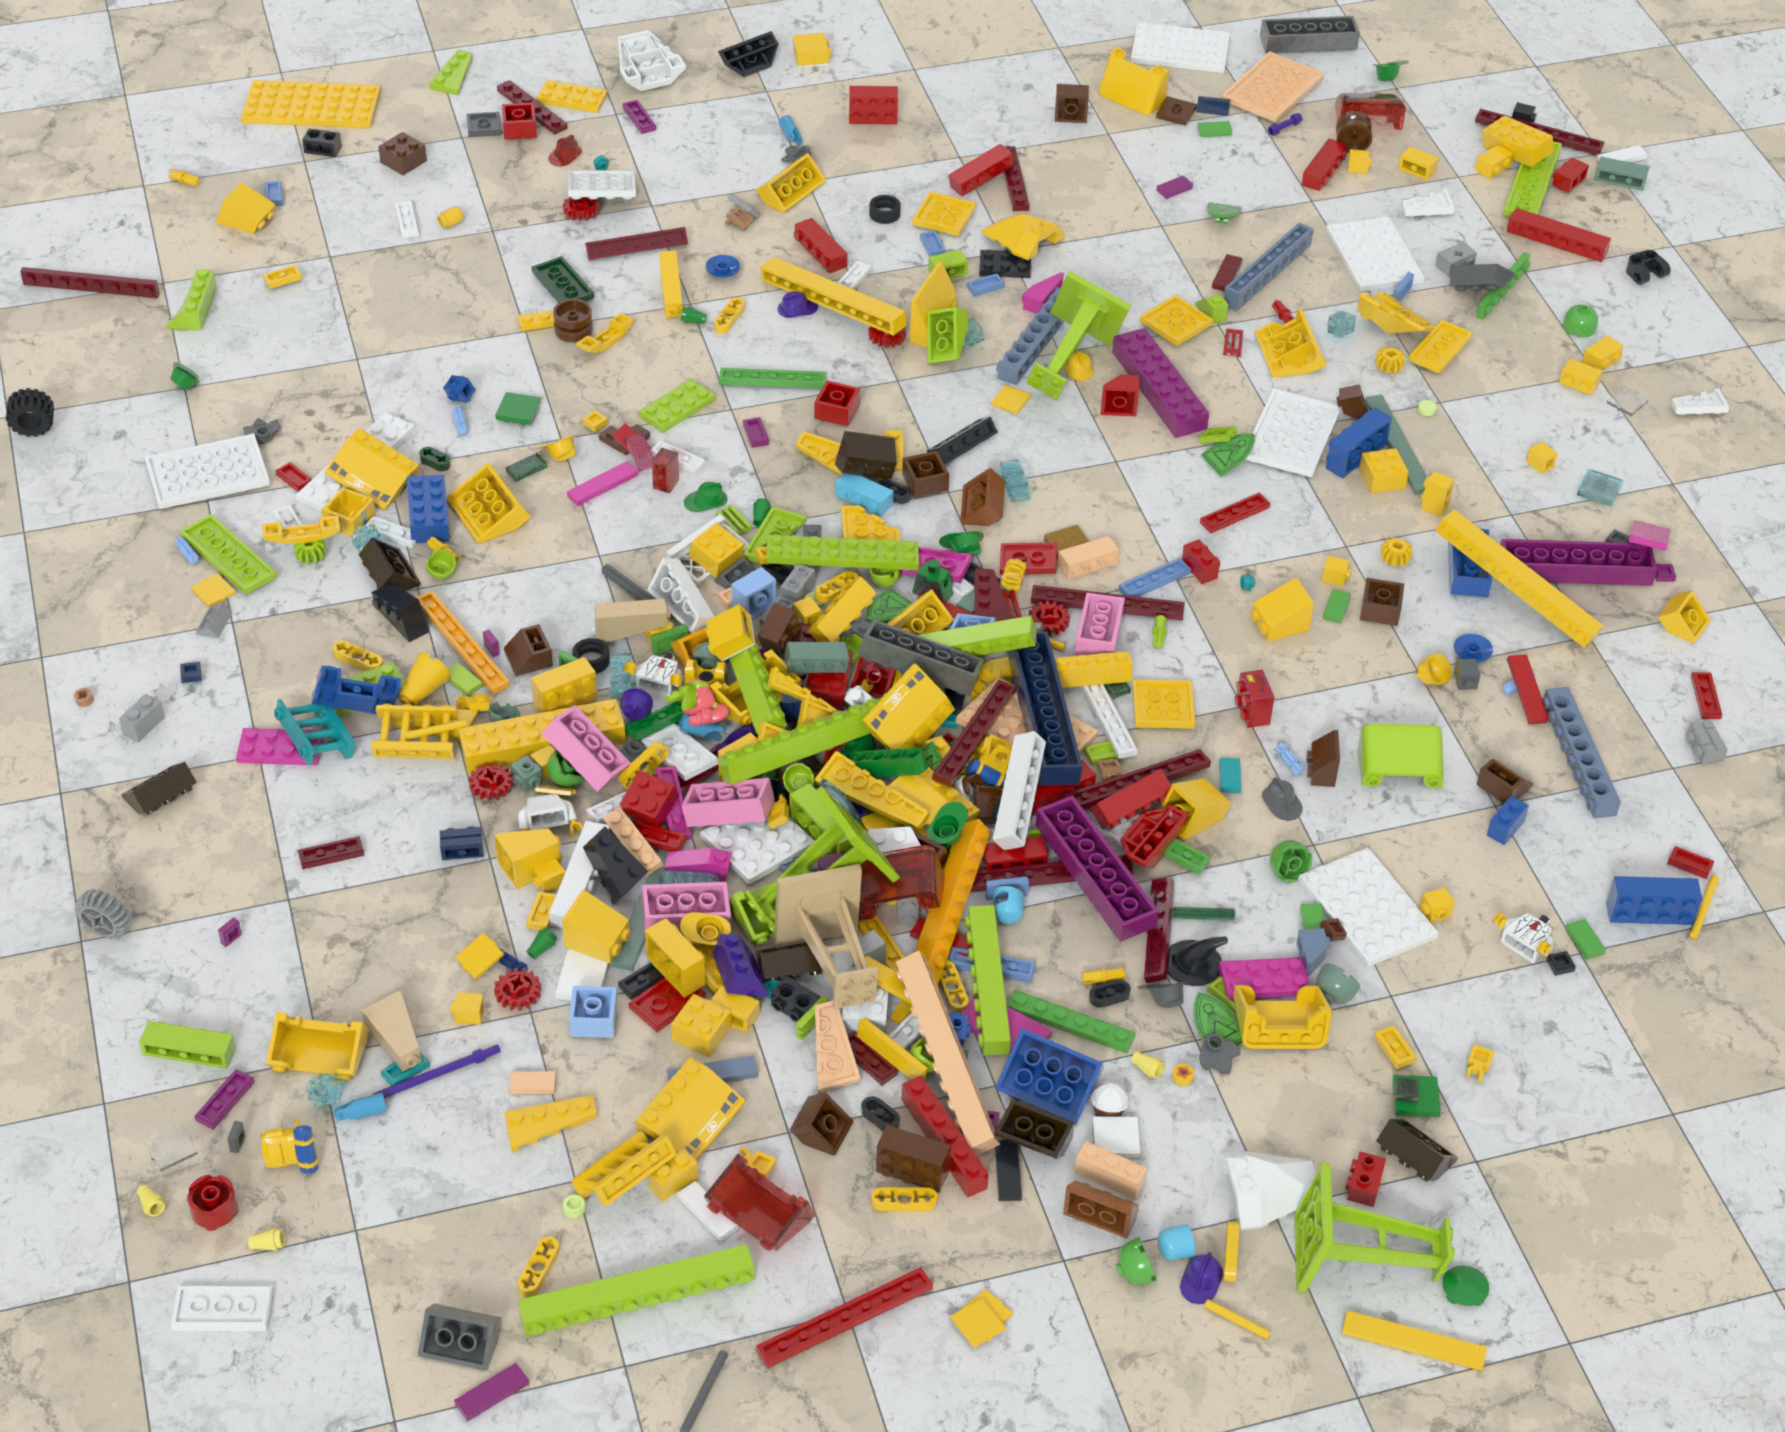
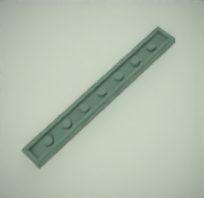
(1398, 440)
(631, 949)

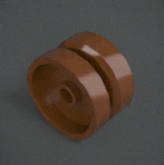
(1354, 130)
(572, 320)

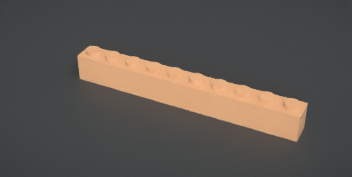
(947, 1053)

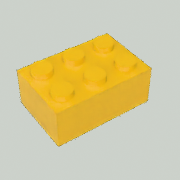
(564, 686)
(675, 957)

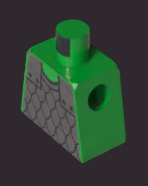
(935, 578)

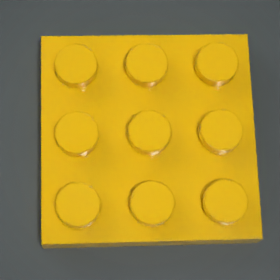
(944, 213)
(1176, 320)
(1163, 704)

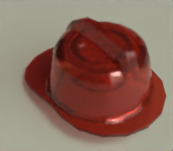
(565, 151)

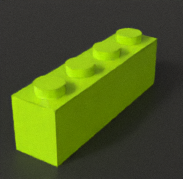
(187, 1044)

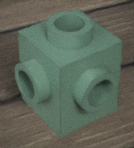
(526, 773)

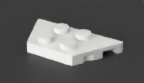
(893, 838)

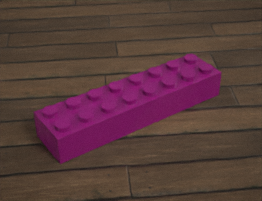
(1161, 383)
(1586, 561)
(1096, 868)

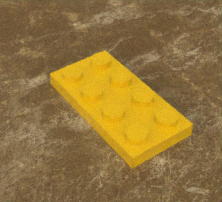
(572, 96)
(1440, 346)

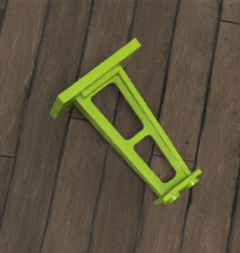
(1089, 312)
(843, 825)
(1316, 1240)

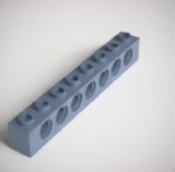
(1268, 266)
(1030, 343)
(1581, 753)

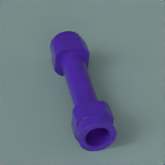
(1295, 119)

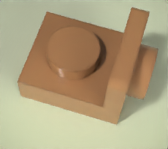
(739, 217)
(1109, 768)

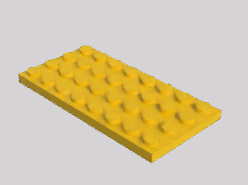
(311, 104)

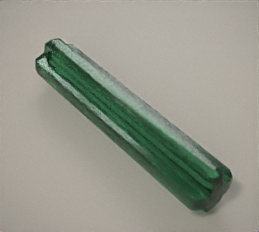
(1203, 913)

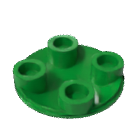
(1465, 1286)

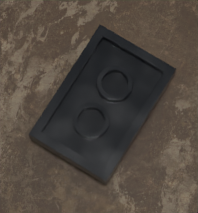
(1003, 264)

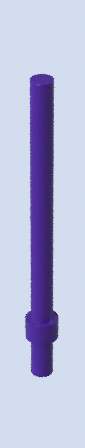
(477, 1056)

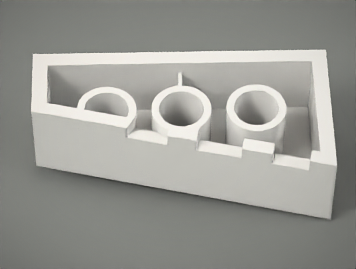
(680, 594)

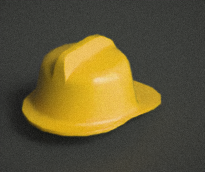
(1079, 367)
(561, 449)
(1434, 670)
(704, 928)

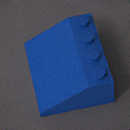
(1049, 1076)

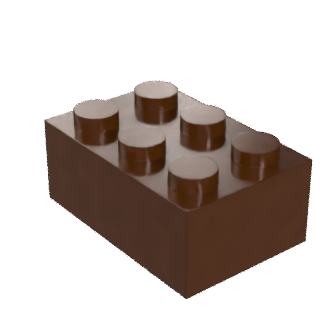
(913, 1158)

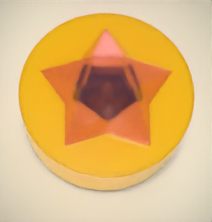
(1183, 1074)

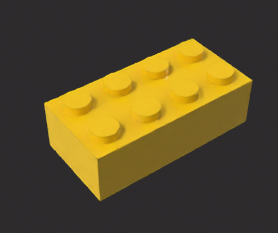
(1525, 142)

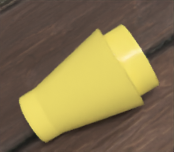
(1150, 1065)
(151, 1202)
(267, 1240)

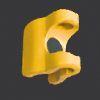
(710, 676)

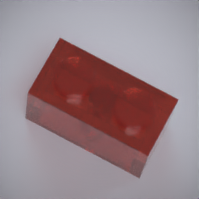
(665, 470)

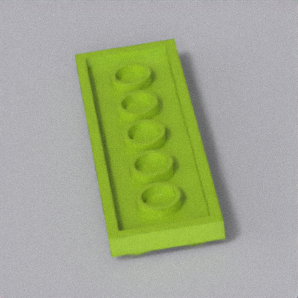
(228, 554)

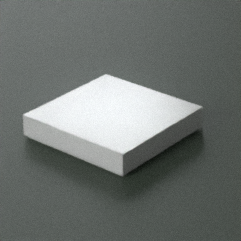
(1117, 1135)

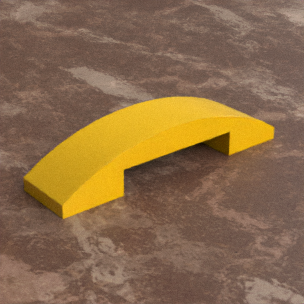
(608, 337)
(302, 533)

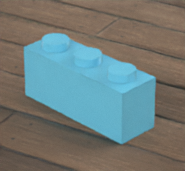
(865, 493)

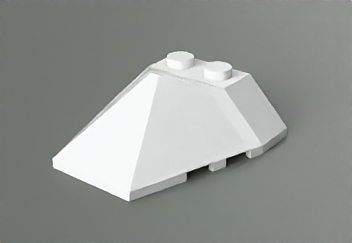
(647, 62)
(1265, 1185)

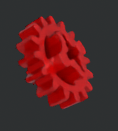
(580, 208)
(884, 338)
(1051, 616)
(490, 781)
(517, 989)

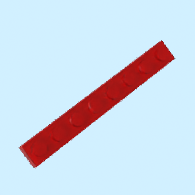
(844, 1317)

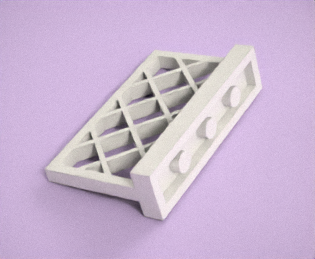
(681, 550)

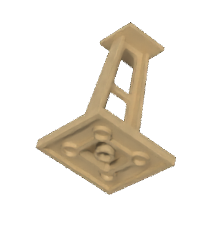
(822, 908)

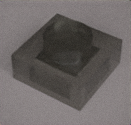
(1407, 1090)

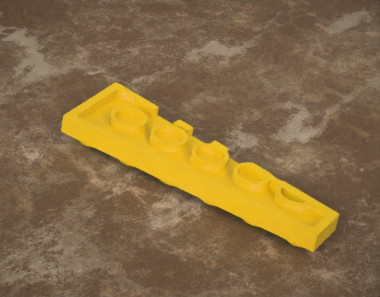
(871, 793)

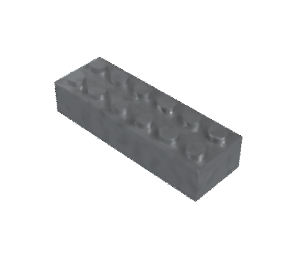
(1309, 34)
(902, 649)

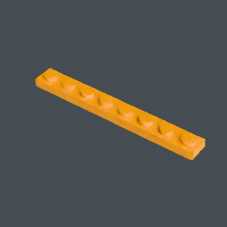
(463, 643)

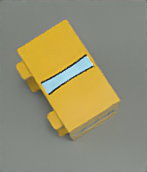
(352, 510)

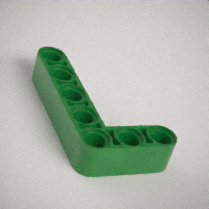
(884, 762)

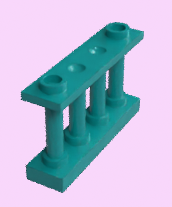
(326, 717)

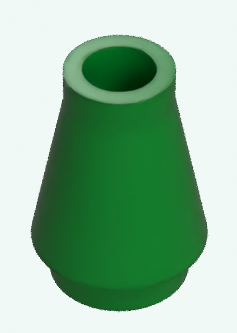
(691, 315)
(760, 511)
(543, 941)

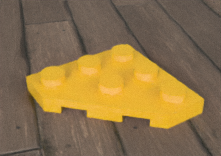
(861, 525)

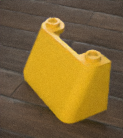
(1133, 85)
(733, 698)
(1283, 1023)
(316, 1046)

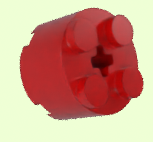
(212, 1201)

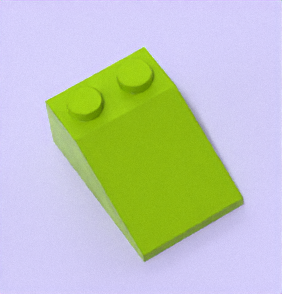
(946, 333)

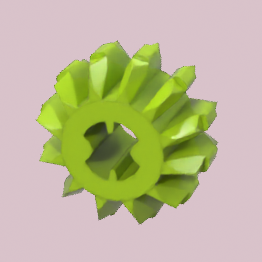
(310, 551)

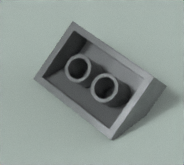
(1479, 277)
(459, 1336)

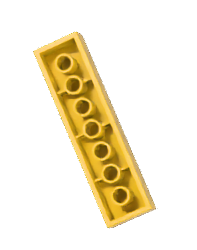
(521, 736)

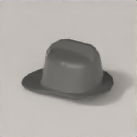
(1282, 800)
(1166, 994)

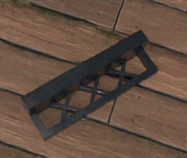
(965, 439)

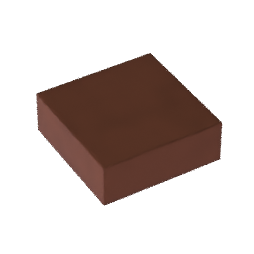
(1333, 929)

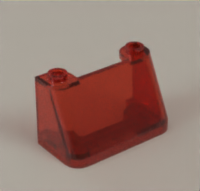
(1373, 105)
(919, 878)
(758, 1205)

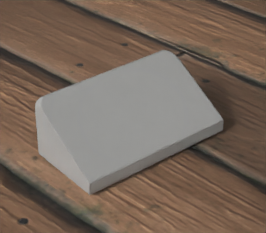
(214, 620)

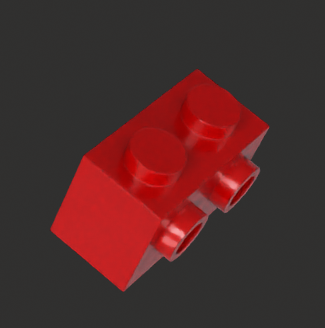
(1570, 175)
(1201, 561)
(1366, 1178)

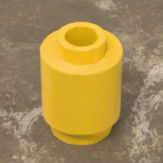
(450, 217)

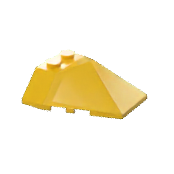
(1023, 234)
(1390, 315)

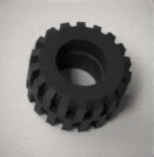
(30, 423)

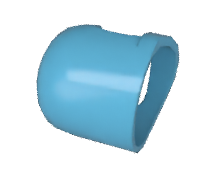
(1009, 911)
(1176, 1243)

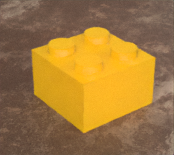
(1383, 470)
(716, 550)
(701, 1025)

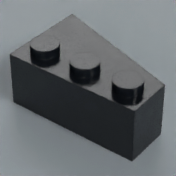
(400, 610)
(614, 864)

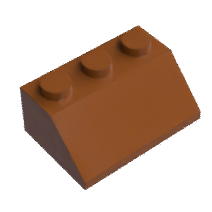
(983, 499)
(1100, 1208)

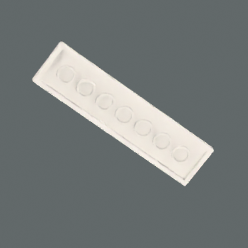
(323, 488)

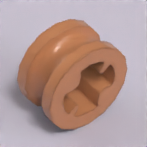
(82, 693)

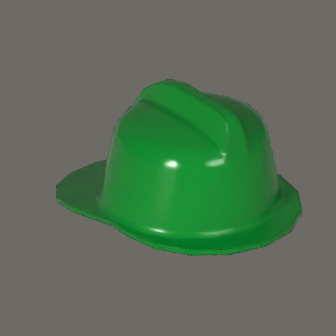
(1389, 70)
(183, 376)
(706, 497)
(963, 542)
(948, 824)

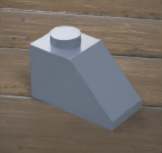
(1312, 947)

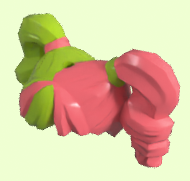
(699, 703)

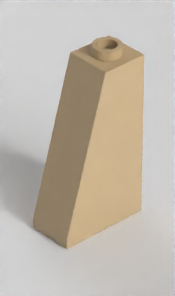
(629, 618)
(393, 1030)

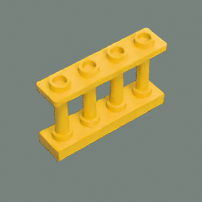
(422, 748)
(623, 1167)

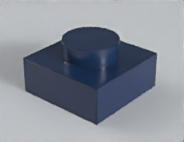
(190, 672)

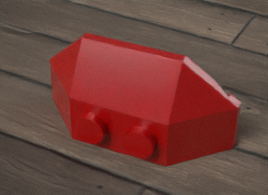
(1152, 835)

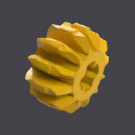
(1390, 360)
(1396, 552)
(1013, 575)

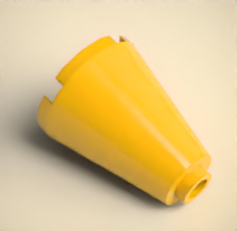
(423, 679)

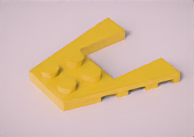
(810, 708)

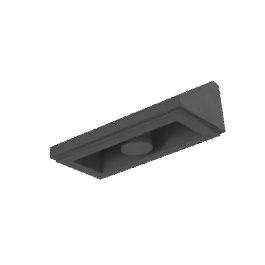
(735, 572)

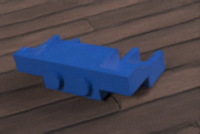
(353, 694)

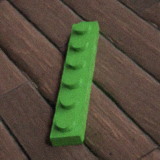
(1493, 297)
(772, 378)
(1072, 1021)

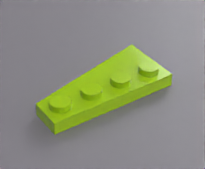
(451, 75)
(776, 522)

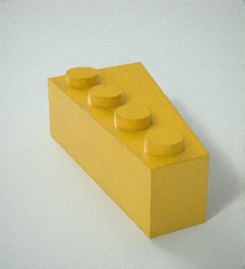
(842, 611)

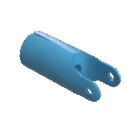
(790, 129)
(705, 731)
(361, 1108)

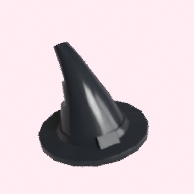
(1195, 960)

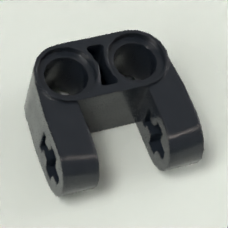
(1643, 263)

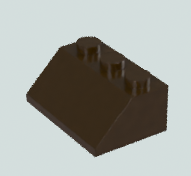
(866, 455)
(388, 565)
(160, 788)
(787, 961)
(1035, 1129)
(1415, 1149)

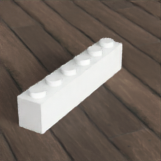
(1019, 790)
(578, 876)

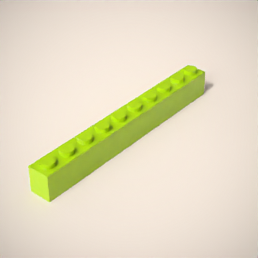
(795, 744)
(636, 1290)

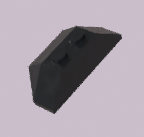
(751, 55)

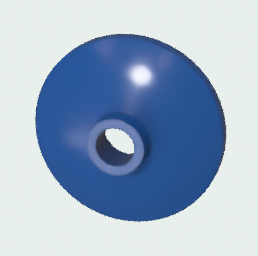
(722, 266)
(1473, 647)

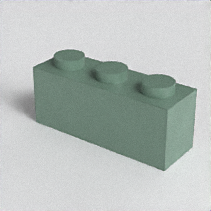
(1621, 173)
(816, 657)

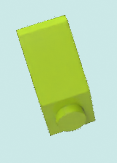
(1214, 307)

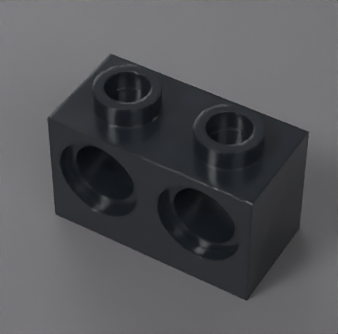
(322, 142)
(792, 998)

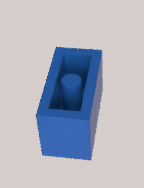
(1507, 820)

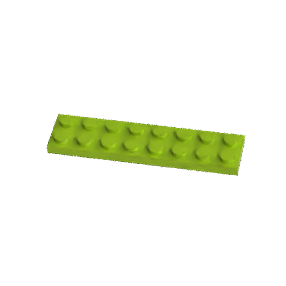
(1532, 184)
(842, 552)

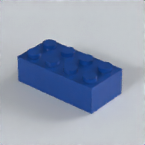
(1363, 436)
(427, 508)
(1467, 576)
(1653, 900)

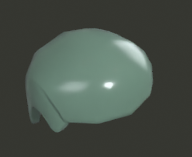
(505, 712)

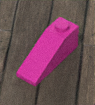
(1040, 293)
(700, 860)

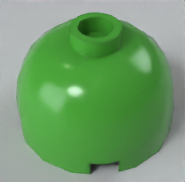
(1581, 321)
(562, 771)
(1290, 860)
(1135, 1263)

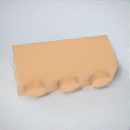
(1088, 557)
(1110, 1170)

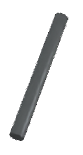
(704, 1391)

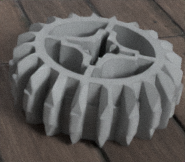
(103, 914)

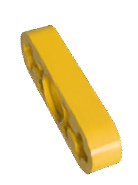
(729, 321)
(840, 580)
(346, 651)
(650, 752)
(950, 995)
(911, 1192)
(1231, 1252)
(538, 1276)

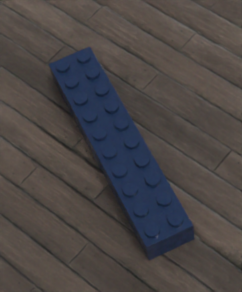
(1046, 711)

